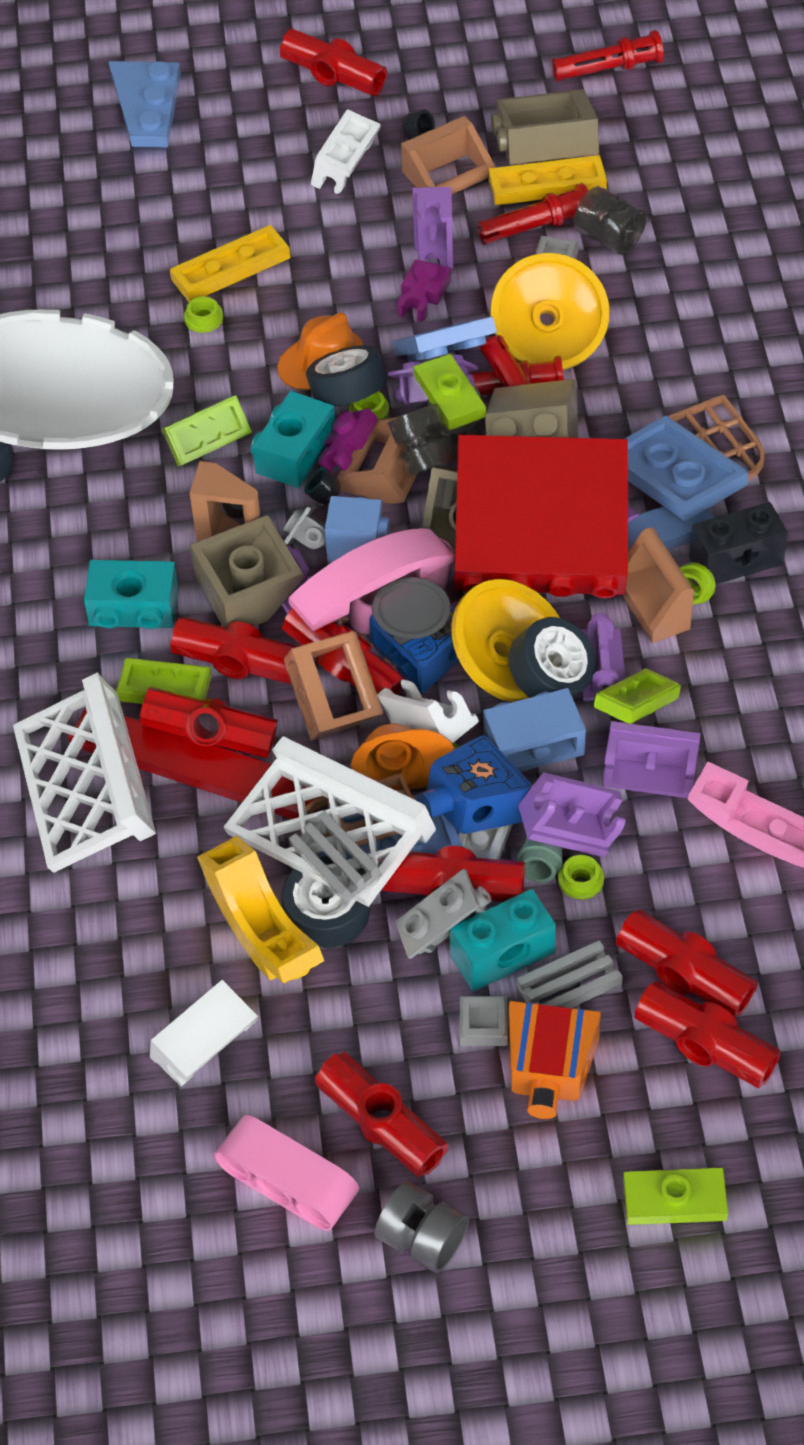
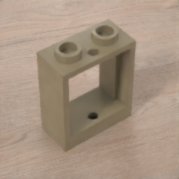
(546, 126)

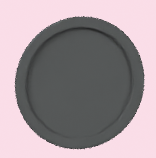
(411, 608)

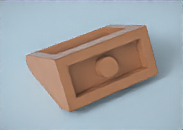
(442, 147)
(388, 478)
(217, 485)
(657, 588)
(311, 693)

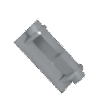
(306, 528)
(434, 916)

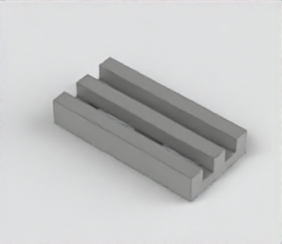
(315, 833)
(566, 973)

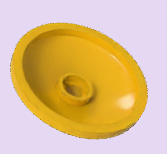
(554, 287)
(489, 622)

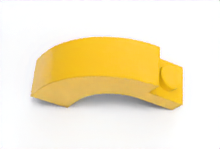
(255, 913)

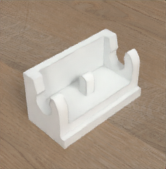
(344, 149)
(428, 714)
(201, 1032)

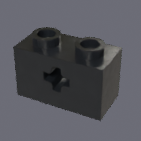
(739, 542)

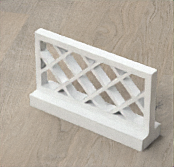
(118, 768)
(341, 786)

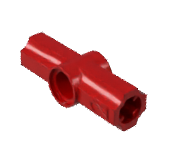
(333, 62)
(232, 649)
(335, 662)
(181, 713)
(427, 872)
(686, 962)
(707, 1034)
(400, 1132)

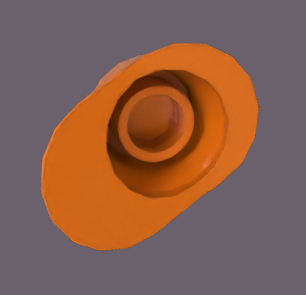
(318, 337)
(399, 750)

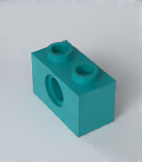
(292, 439)
(131, 594)
(502, 940)

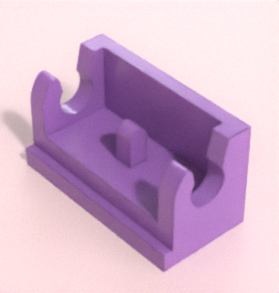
(433, 224)
(651, 759)
(571, 814)

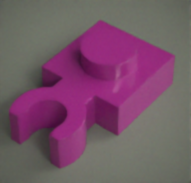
(423, 285)
(348, 434)

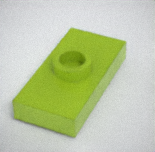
(451, 390)
(206, 430)
(175, 677)
(637, 696)
(675, 1196)

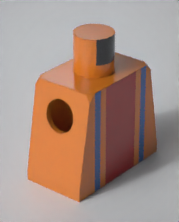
(550, 1053)

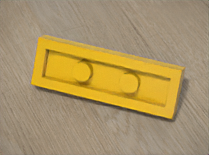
(536, 180)
(230, 263)

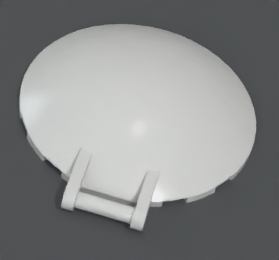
(77, 381)

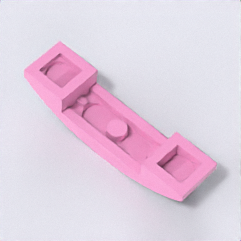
(365, 569)
(747, 816)

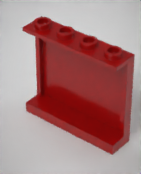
(543, 513)

